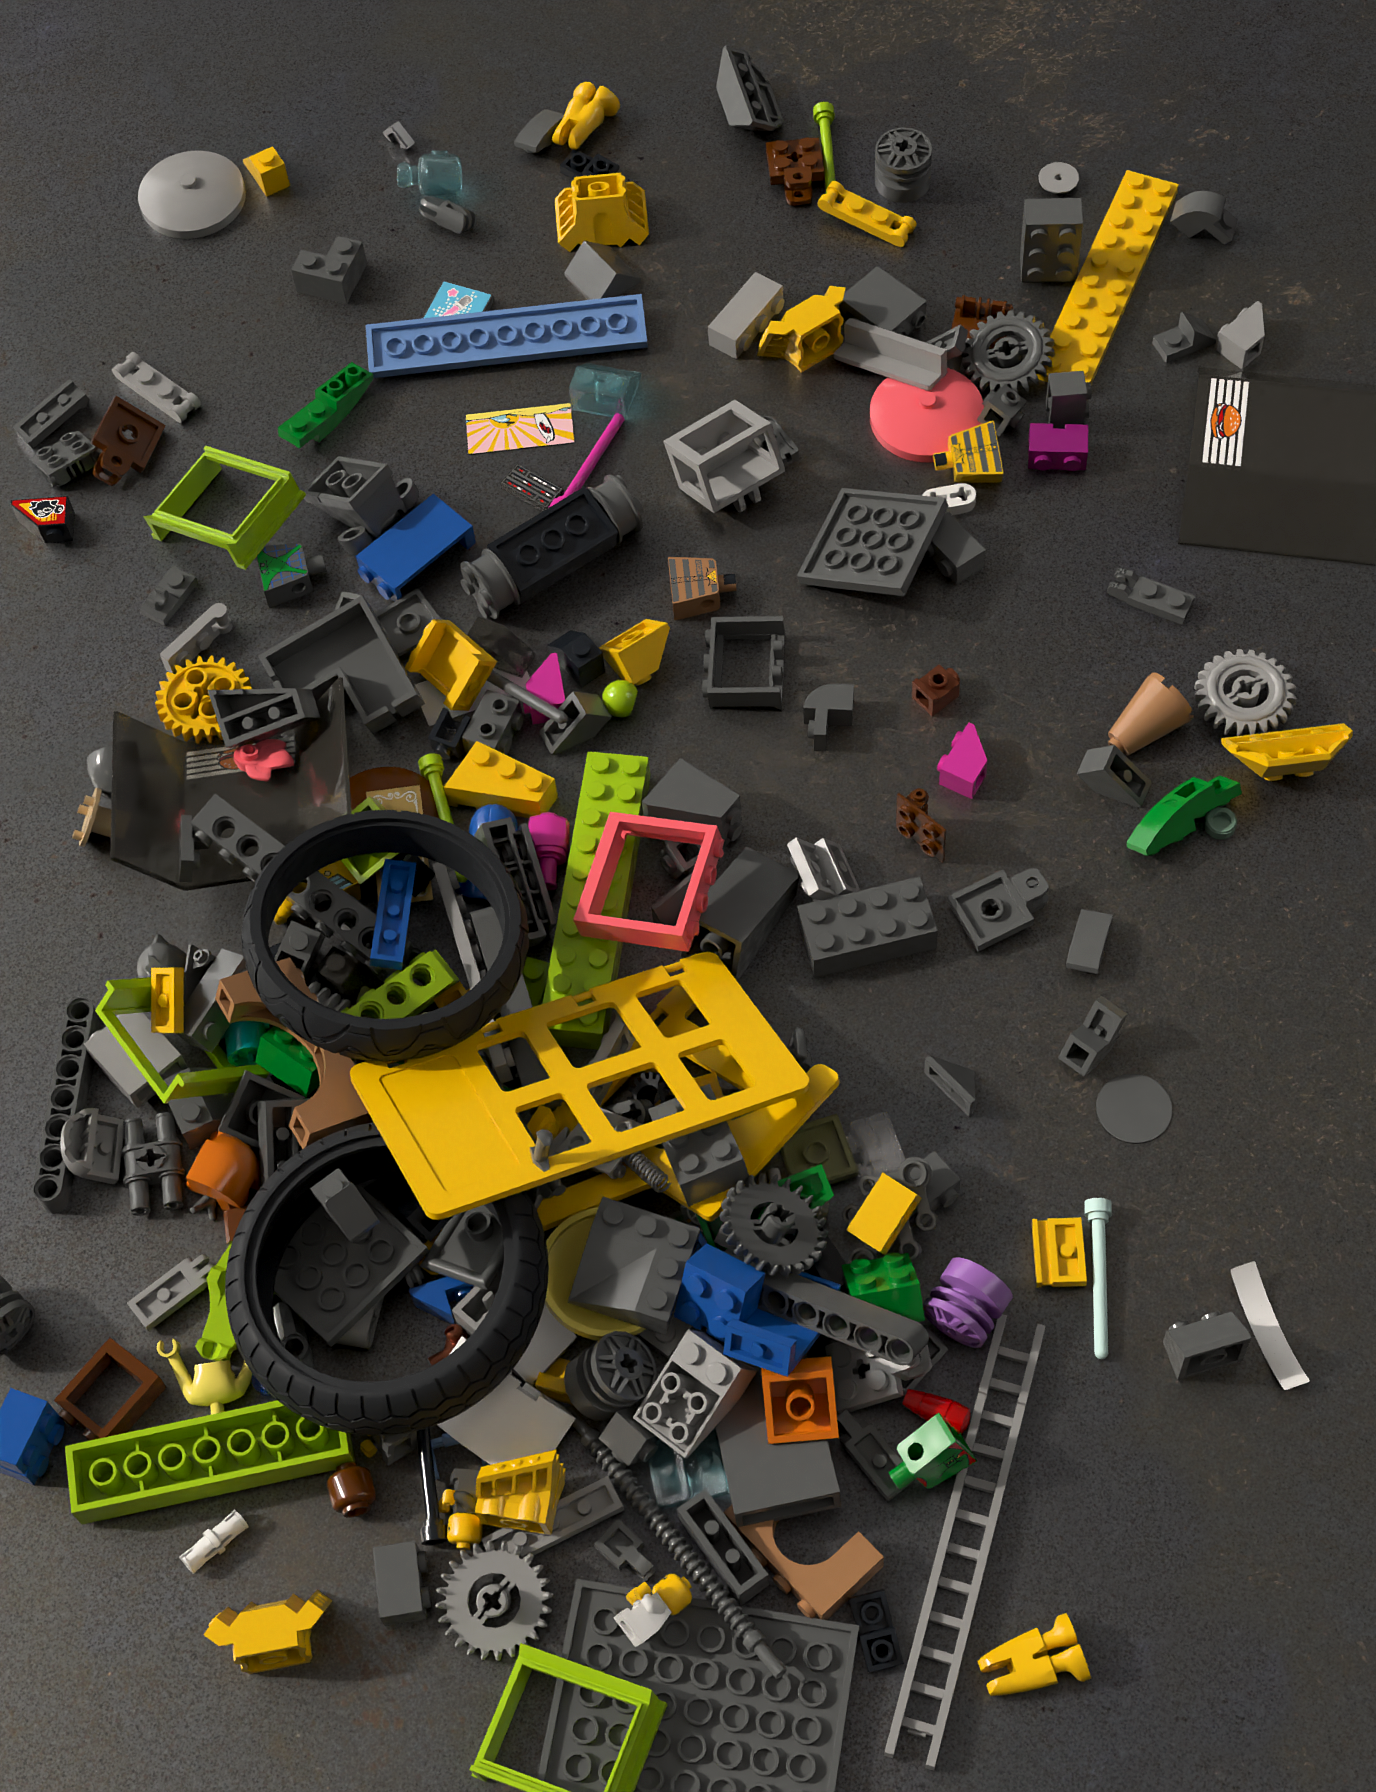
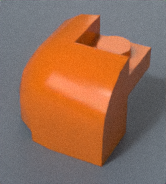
(225, 1171)

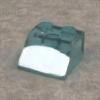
(603, 390)

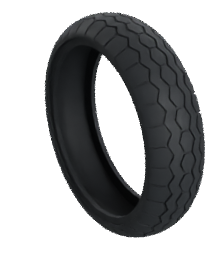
(393, 1404)

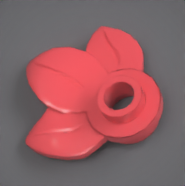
(262, 758)

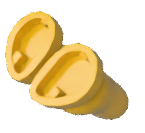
(585, 114)

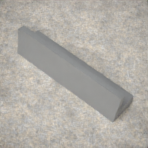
(892, 355)

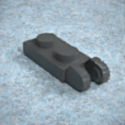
(1151, 596)

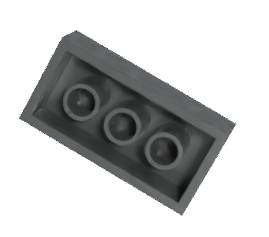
(867, 927)

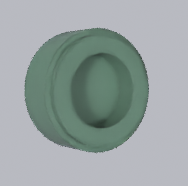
(1220, 823)

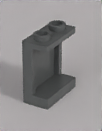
(884, 303)

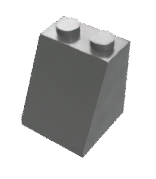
(696, 798)

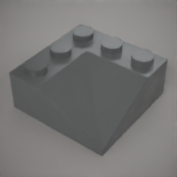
(633, 1265)

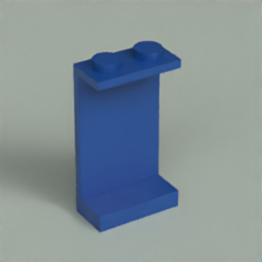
(413, 546)
(771, 1340)

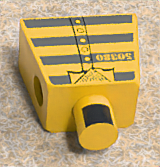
(972, 455)

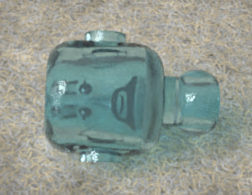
(436, 174)

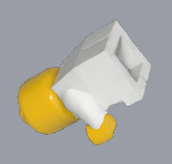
(651, 1611)

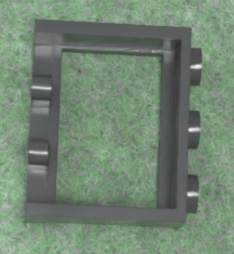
(744, 629)

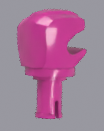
(551, 842)

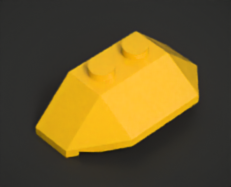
(1289, 750)

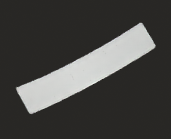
(1266, 1327)

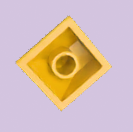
(637, 651)

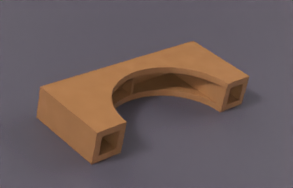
(336, 1101)

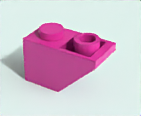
(965, 765)

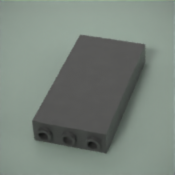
(771, 1478)

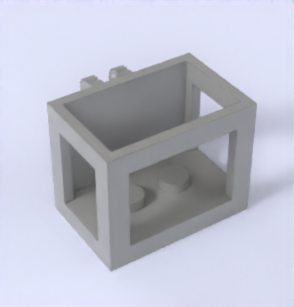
(720, 461)

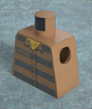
(697, 586)

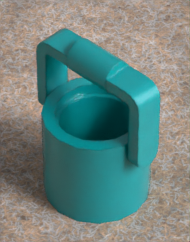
(243, 1041)

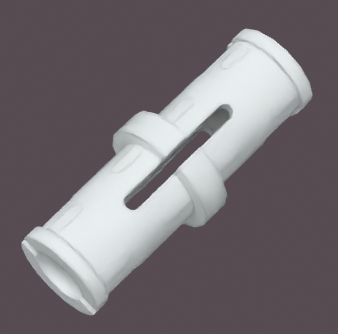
(214, 1541)

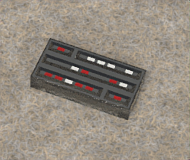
(530, 487)

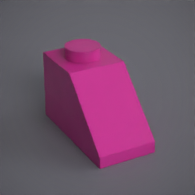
(546, 685)

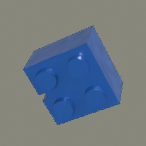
(716, 1290)
(27, 1435)

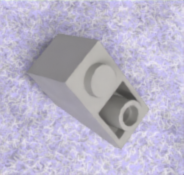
(1244, 337)

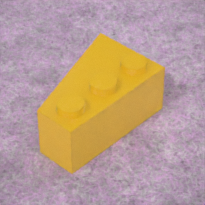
(495, 778)

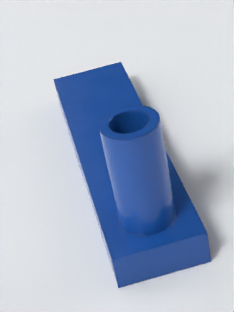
(393, 914)

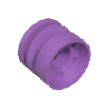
(967, 1302)

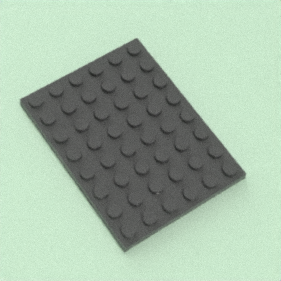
(725, 1711)

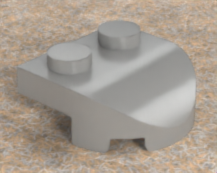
(93, 1145)

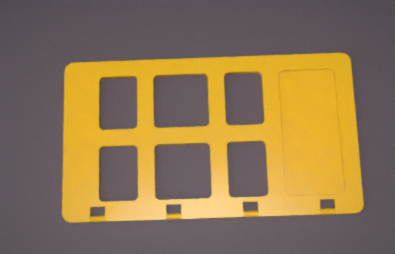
(463, 1135)

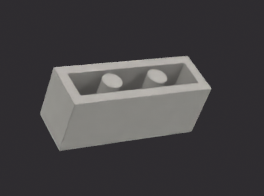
(746, 315)

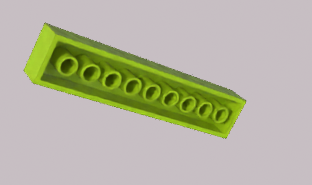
(582, 962)

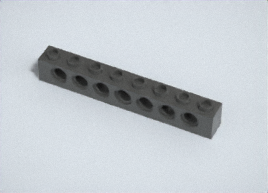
(220, 815)

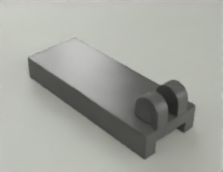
(51, 413)

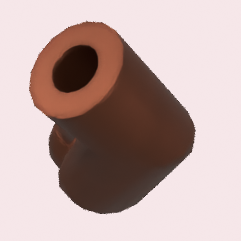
(453, 1333)

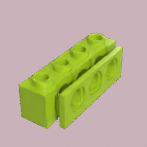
(413, 998)

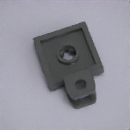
(1013, 898)

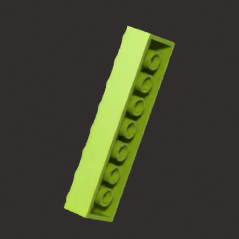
(198, 1460)

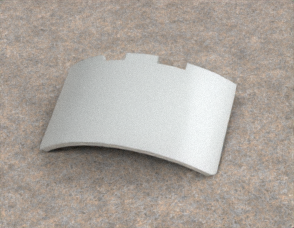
(510, 1422)

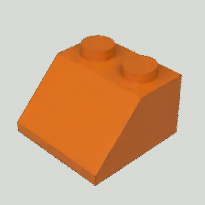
(802, 1403)

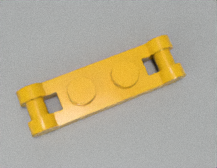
(866, 215)

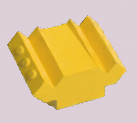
(601, 211)
(806, 331)
(521, 1492)
(269, 1633)

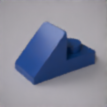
(436, 1295)

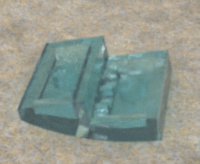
(682, 1478)

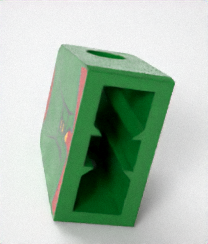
(932, 1454)

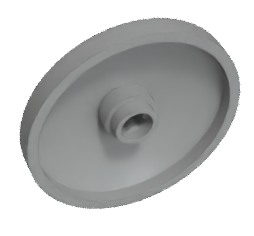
(192, 194)

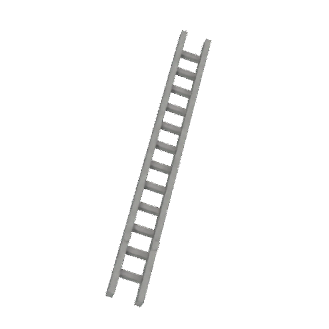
(918, 1727)

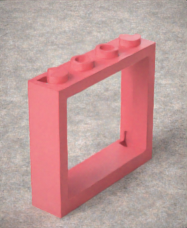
(679, 937)

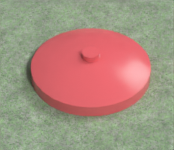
(919, 421)

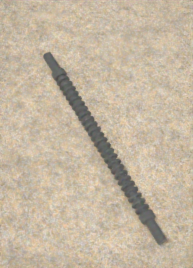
(754, 1639)

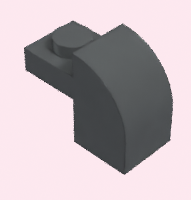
(1204, 211)
(828, 706)
(1094, 1038)

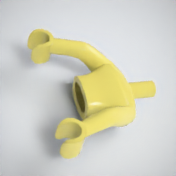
(212, 1382)

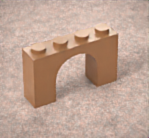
(820, 1586)

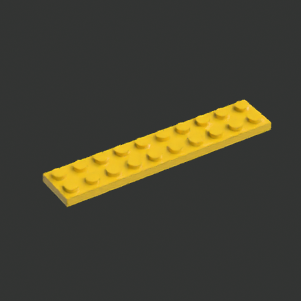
(1110, 274)

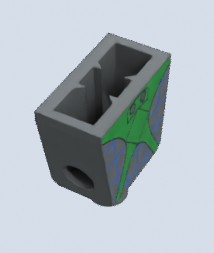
(287, 572)

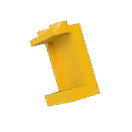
(451, 663)

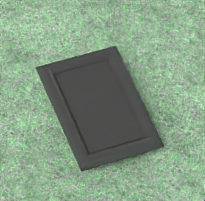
(469, 1248)

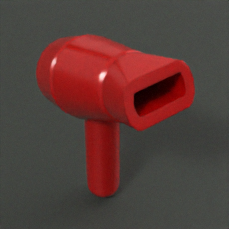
(928, 1405)

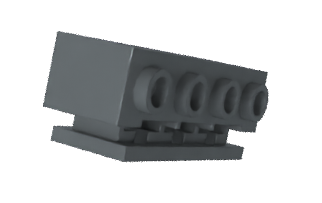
(507, 846)

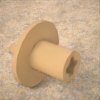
(96, 818)

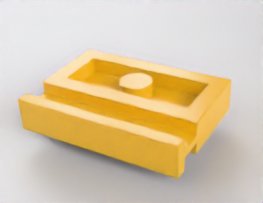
(1059, 1252)

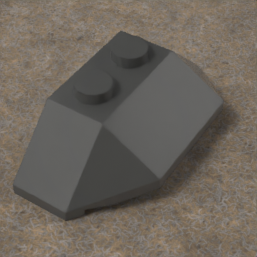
(746, 93)

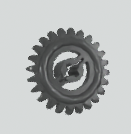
(1008, 352)
(783, 1216)

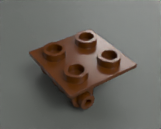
(970, 312)
(914, 823)

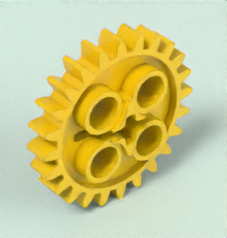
(183, 691)

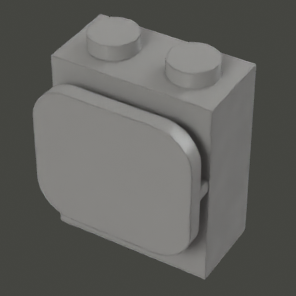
(120, 1068)

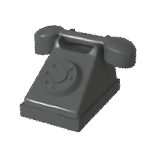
(362, 498)

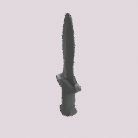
(539, 1156)

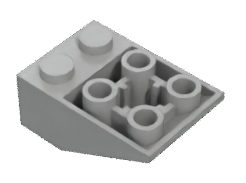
(546, 1346)
(693, 1392)

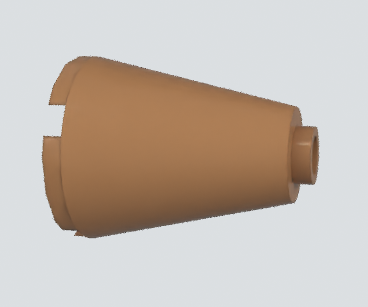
(1149, 715)

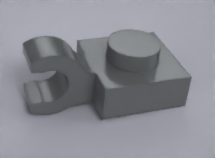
(622, 1547)

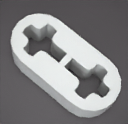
(951, 493)

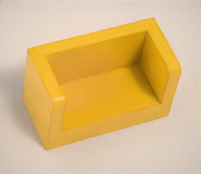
(884, 1213)

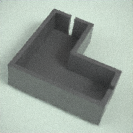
(348, 646)

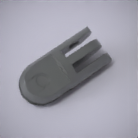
(448, 214)

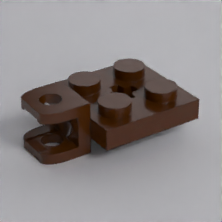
(795, 175)
(118, 451)

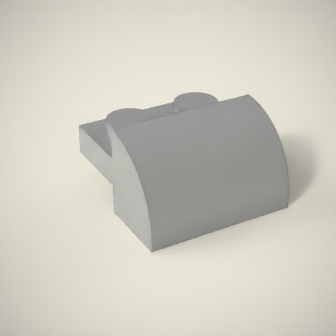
(822, 868)

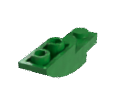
(331, 405)
(1175, 813)

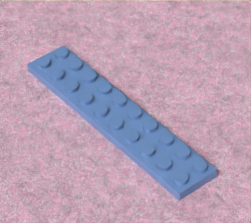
(506, 336)

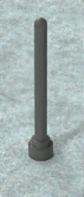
(527, 698)

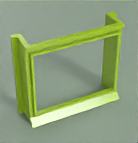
(255, 529)
(134, 996)
(634, 1747)

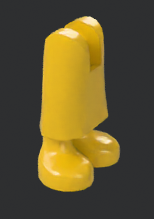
(1029, 1659)

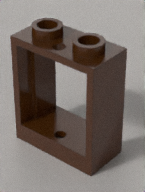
(130, 1412)

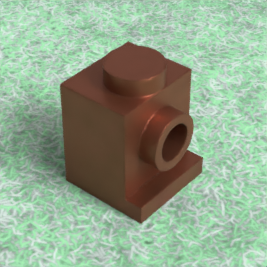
(936, 689)

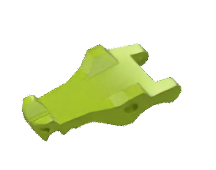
(217, 1338)

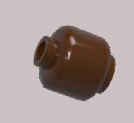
(351, 1490)

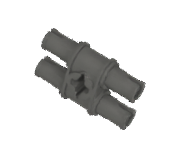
(166, 1168)

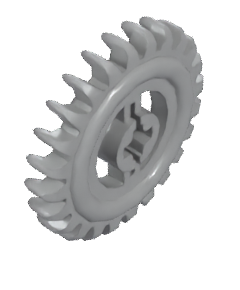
(1239, 707)
(470, 1626)

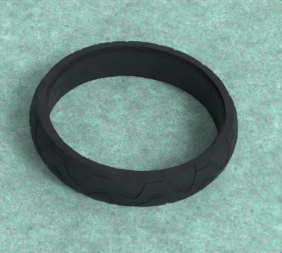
(380, 833)

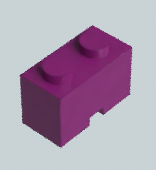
(1057, 447)

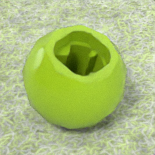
(620, 698)

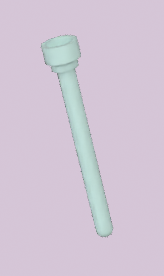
(1098, 1214)

